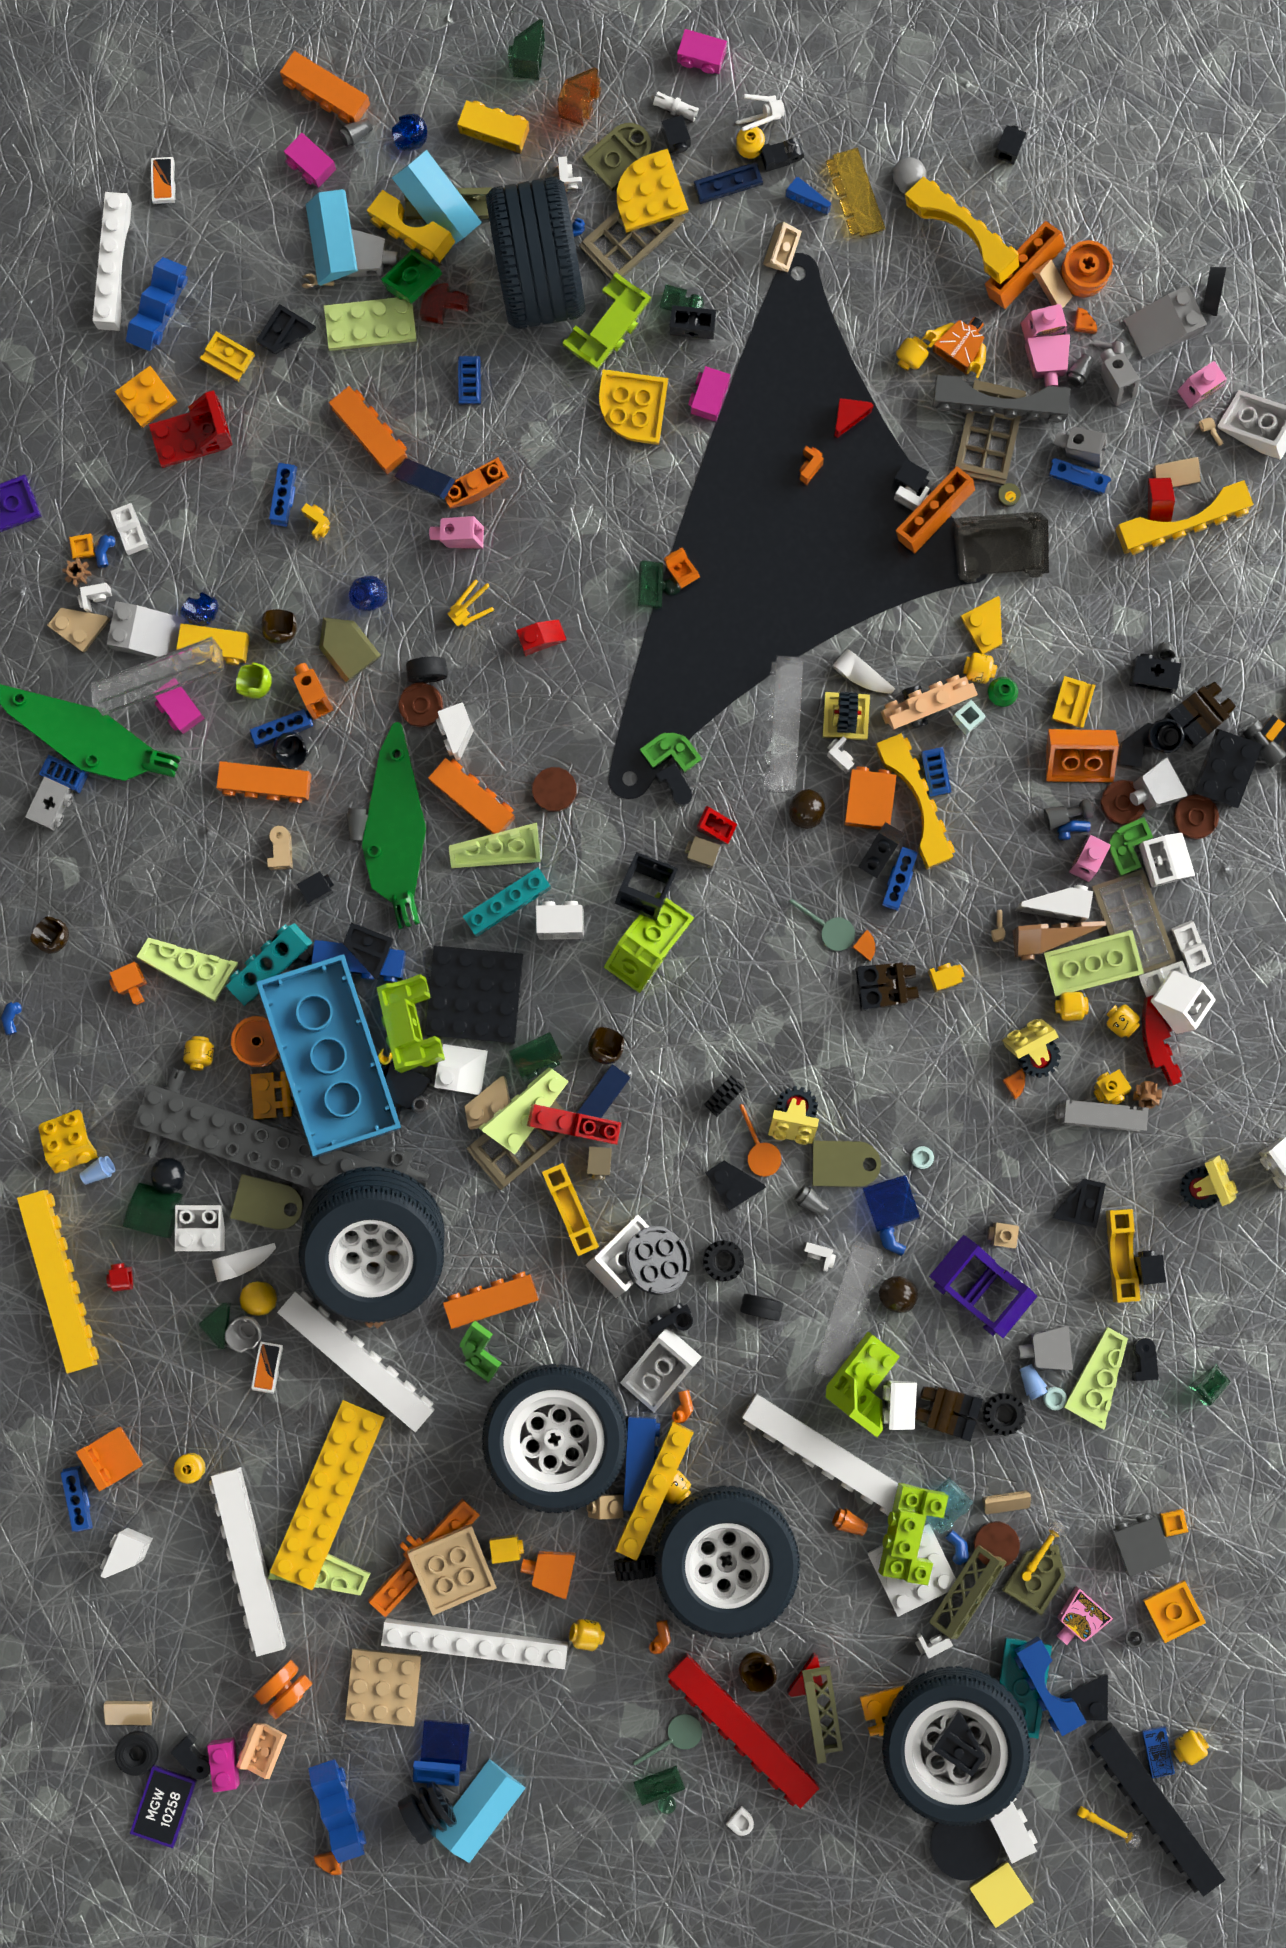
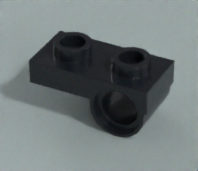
(659, 1322)

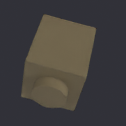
(702, 852)
(599, 1162)

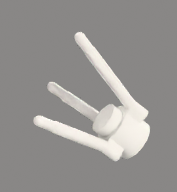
(771, 111)

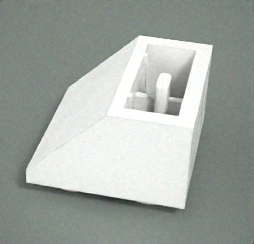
(457, 727)
(1166, 859)
(1182, 1002)
(1275, 1159)
(199, 1228)
(900, 1405)
(127, 1551)

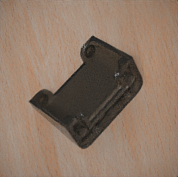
(1001, 544)

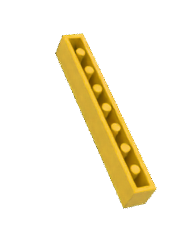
(57, 1281)

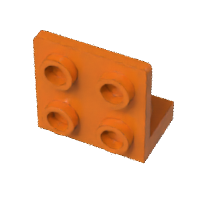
(109, 1458)

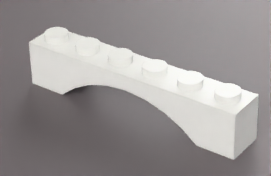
(109, 272)

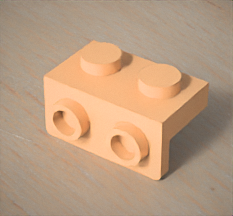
(261, 1750)

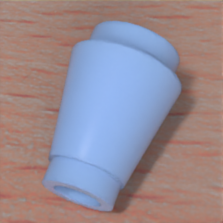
(98, 1170)
(1032, 1382)

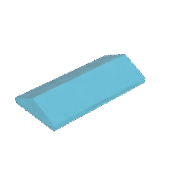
(436, 196)
(331, 236)
(480, 1810)

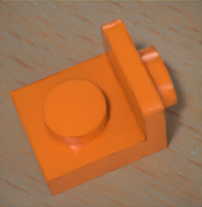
(810, 468)

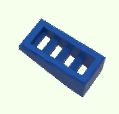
(806, 195)
(469, 361)
(942, 762)
(79, 781)

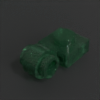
(677, 296)

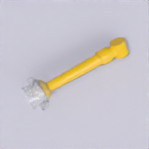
(1055, 1530)
(1132, 1838)

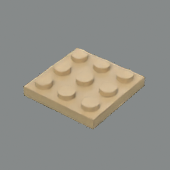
(451, 1569)
(383, 1687)

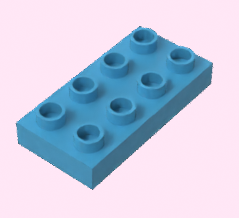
(328, 1055)

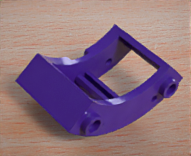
(955, 1262)

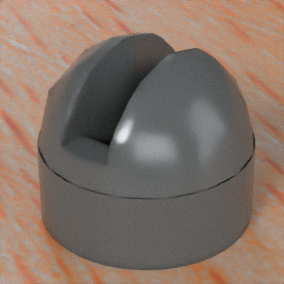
(1165, 647)
(1131, 1634)

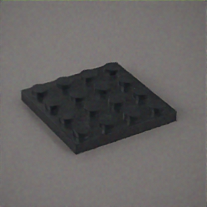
(474, 994)

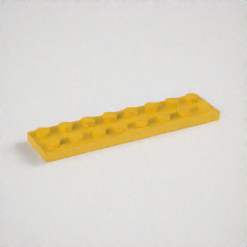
(327, 1495)

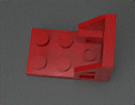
(193, 433)

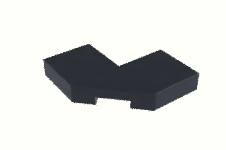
(1133, 747)

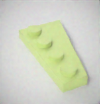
(501, 848)
(193, 969)
(510, 1124)
(1096, 1383)
(338, 1576)

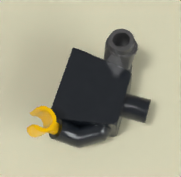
(405, 1087)

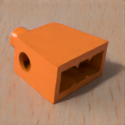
(312, 691)
(551, 1571)

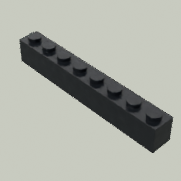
(1157, 1810)

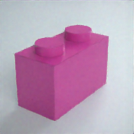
(701, 52)
(309, 160)
(710, 393)
(180, 709)
(223, 1764)

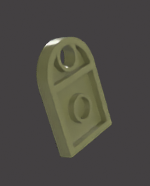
(616, 153)
(842, 1163)
(264, 1203)

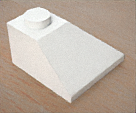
(461, 1070)

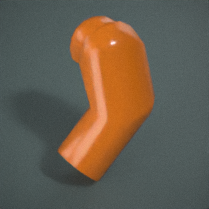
(685, 1408)
(663, 1638)

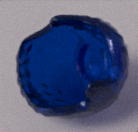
(410, 132)
(368, 593)
(200, 610)

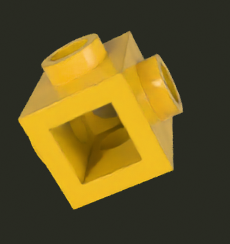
(1111, 1088)

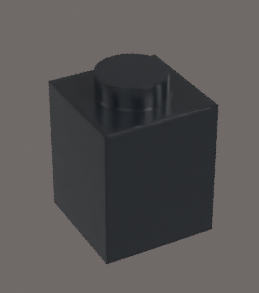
(676, 134)
(1010, 144)
(912, 476)
(316, 887)

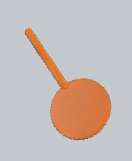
(764, 1157)

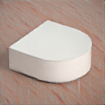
(741, 1822)

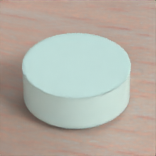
(922, 1157)
(1055, 1398)

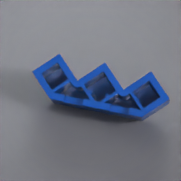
(157, 304)
(337, 1810)

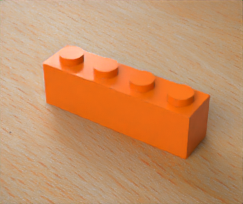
(325, 88)
(1036, 250)
(368, 430)
(935, 509)
(263, 781)
(471, 797)
(490, 1301)

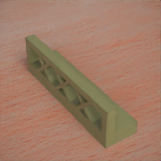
(473, 196)
(974, 1598)
(815, 1716)

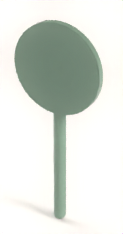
(836, 933)
(683, 1733)

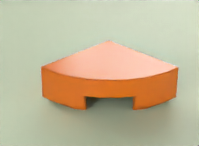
(1084, 322)
(866, 945)
(1015, 1083)
(328, 1863)

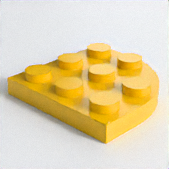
(649, 192)
(633, 405)

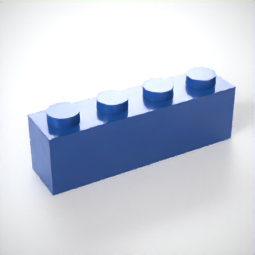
(392, 969)
(639, 1456)

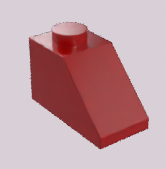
(540, 636)

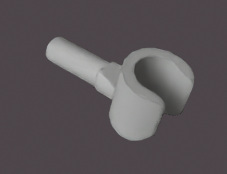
(1117, 346)

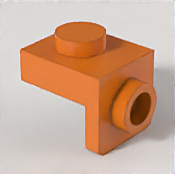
(681, 568)

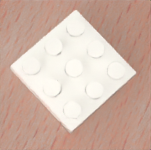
(908, 1596)

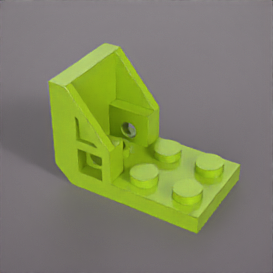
(647, 945)
(858, 1378)

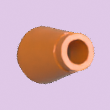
(848, 1522)

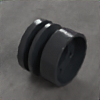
(431, 1810)

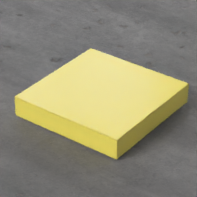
(1001, 1894)

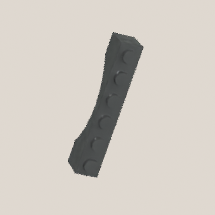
(954, 393)

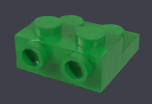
(411, 277)

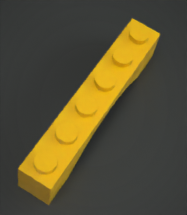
(931, 203)
(1142, 532)
(896, 757)
(654, 1491)

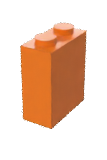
(870, 798)

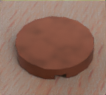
(420, 704)
(554, 789)
(1117, 803)
(1196, 816)
(998, 1540)

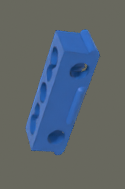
(1079, 476)
(288, 499)
(273, 725)
(907, 876)
(82, 1493)

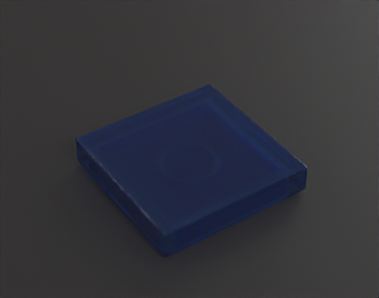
(891, 1203)
(445, 1742)

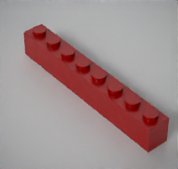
(743, 1731)

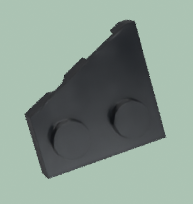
(283, 330)
(368, 947)
(733, 1184)
(1082, 1204)
(1091, 1698)
(959, 1745)

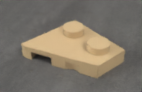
(78, 626)
(487, 1103)

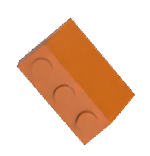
(1081, 755)

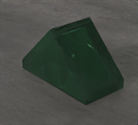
(216, 1324)
(1210, 1385)

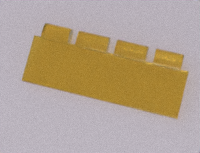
(858, 191)

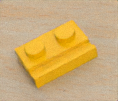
(227, 356)
(1073, 702)

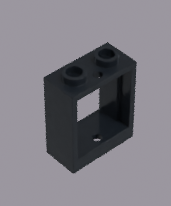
(639, 901)

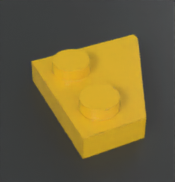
(985, 625)

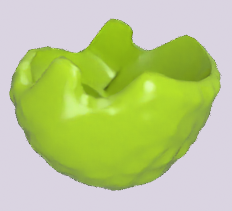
(253, 681)

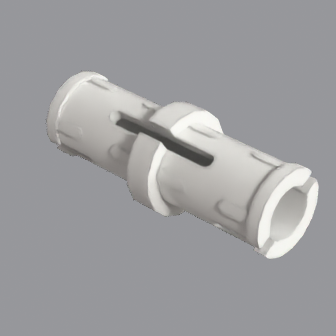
(675, 106)

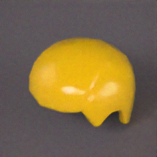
(258, 1298)

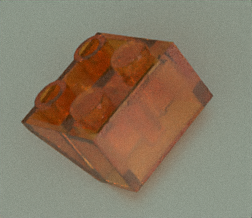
(578, 96)

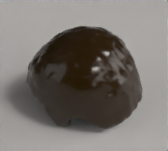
(278, 626)
(807, 809)
(50, 935)
(605, 1045)
(898, 1294)
(757, 1672)

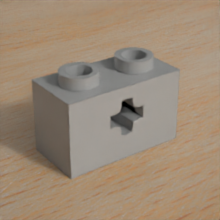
(54, 793)

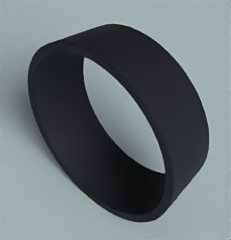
(1213, 290)

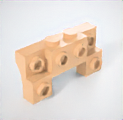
(927, 703)

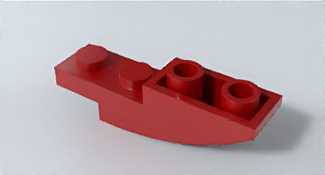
(1154, 1031)
(574, 1124)

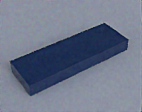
(728, 182)
(424, 478)
(605, 1093)

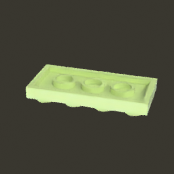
(369, 323)
(1093, 963)

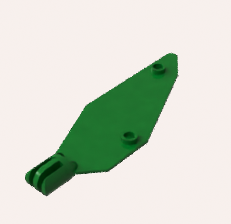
(86, 736)
(395, 829)

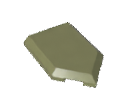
(346, 647)
(1043, 1583)

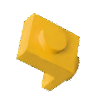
(316, 515)

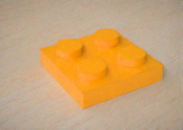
(146, 396)
(1174, 1611)

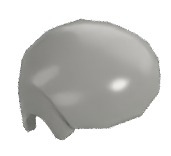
(908, 173)
(243, 1334)

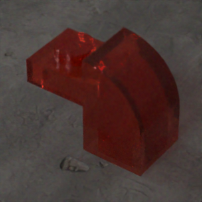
(438, 299)

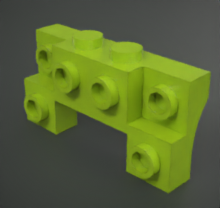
(613, 326)
(403, 1026)
(905, 1533)

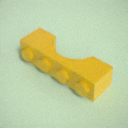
(430, 239)
(570, 1209)
(1122, 1266)

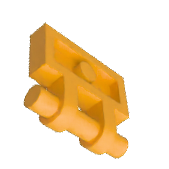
(264, 1096)
(876, 1706)

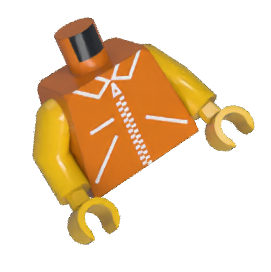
(960, 345)

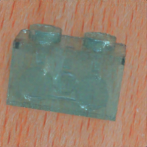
(957, 1505)

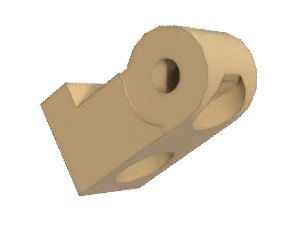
(281, 849)

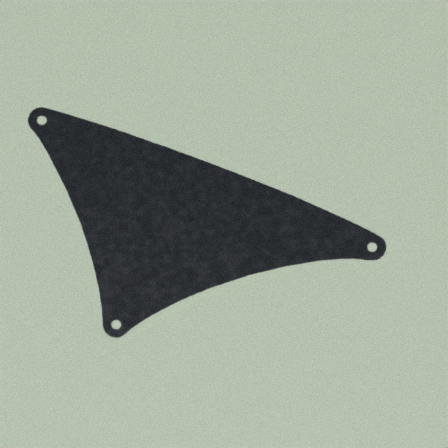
(775, 555)

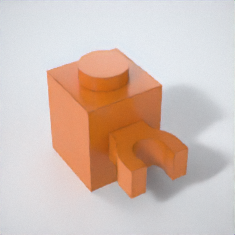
(129, 980)

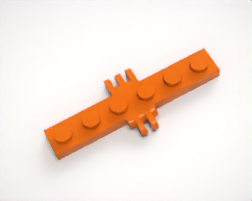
(404, 1577)

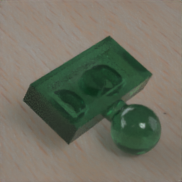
(652, 584)
(660, 1787)

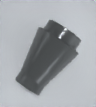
(354, 132)
(1079, 372)
(356, 822)
(809, 1200)

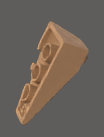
(1039, 938)

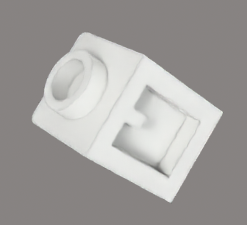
(571, 183)
(909, 498)
(94, 592)
(841, 759)
(816, 1251)
(937, 1645)

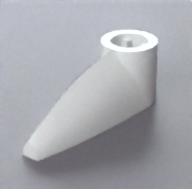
(859, 672)
(241, 1262)

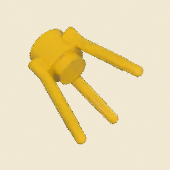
(458, 611)

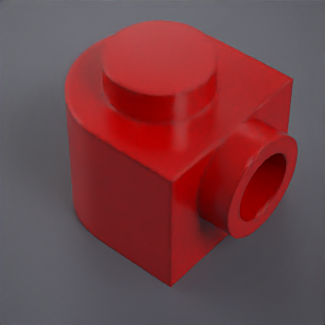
(120, 1277)

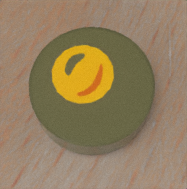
(1009, 495)

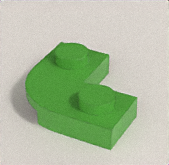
(671, 745)
(1123, 842)
(476, 1357)

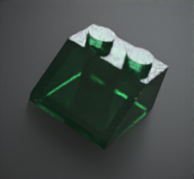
(527, 51)
(536, 1056)
(152, 1211)

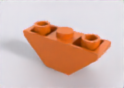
(476, 484)

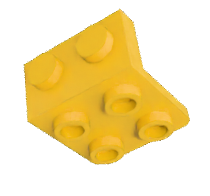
(66, 1142)

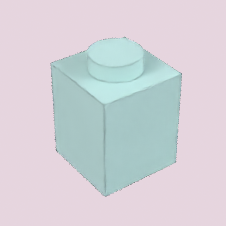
(968, 717)

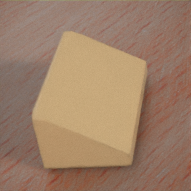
(782, 247)
(1052, 284)
(1181, 472)
(1006, 1502)
(128, 1712)

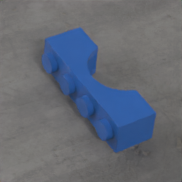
(1063, 1712)

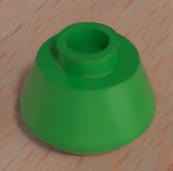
(1001, 695)

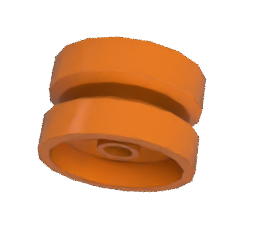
(1086, 268)
(244, 1048)
(284, 1691)

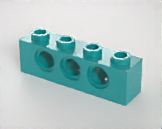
(507, 902)
(296, 942)

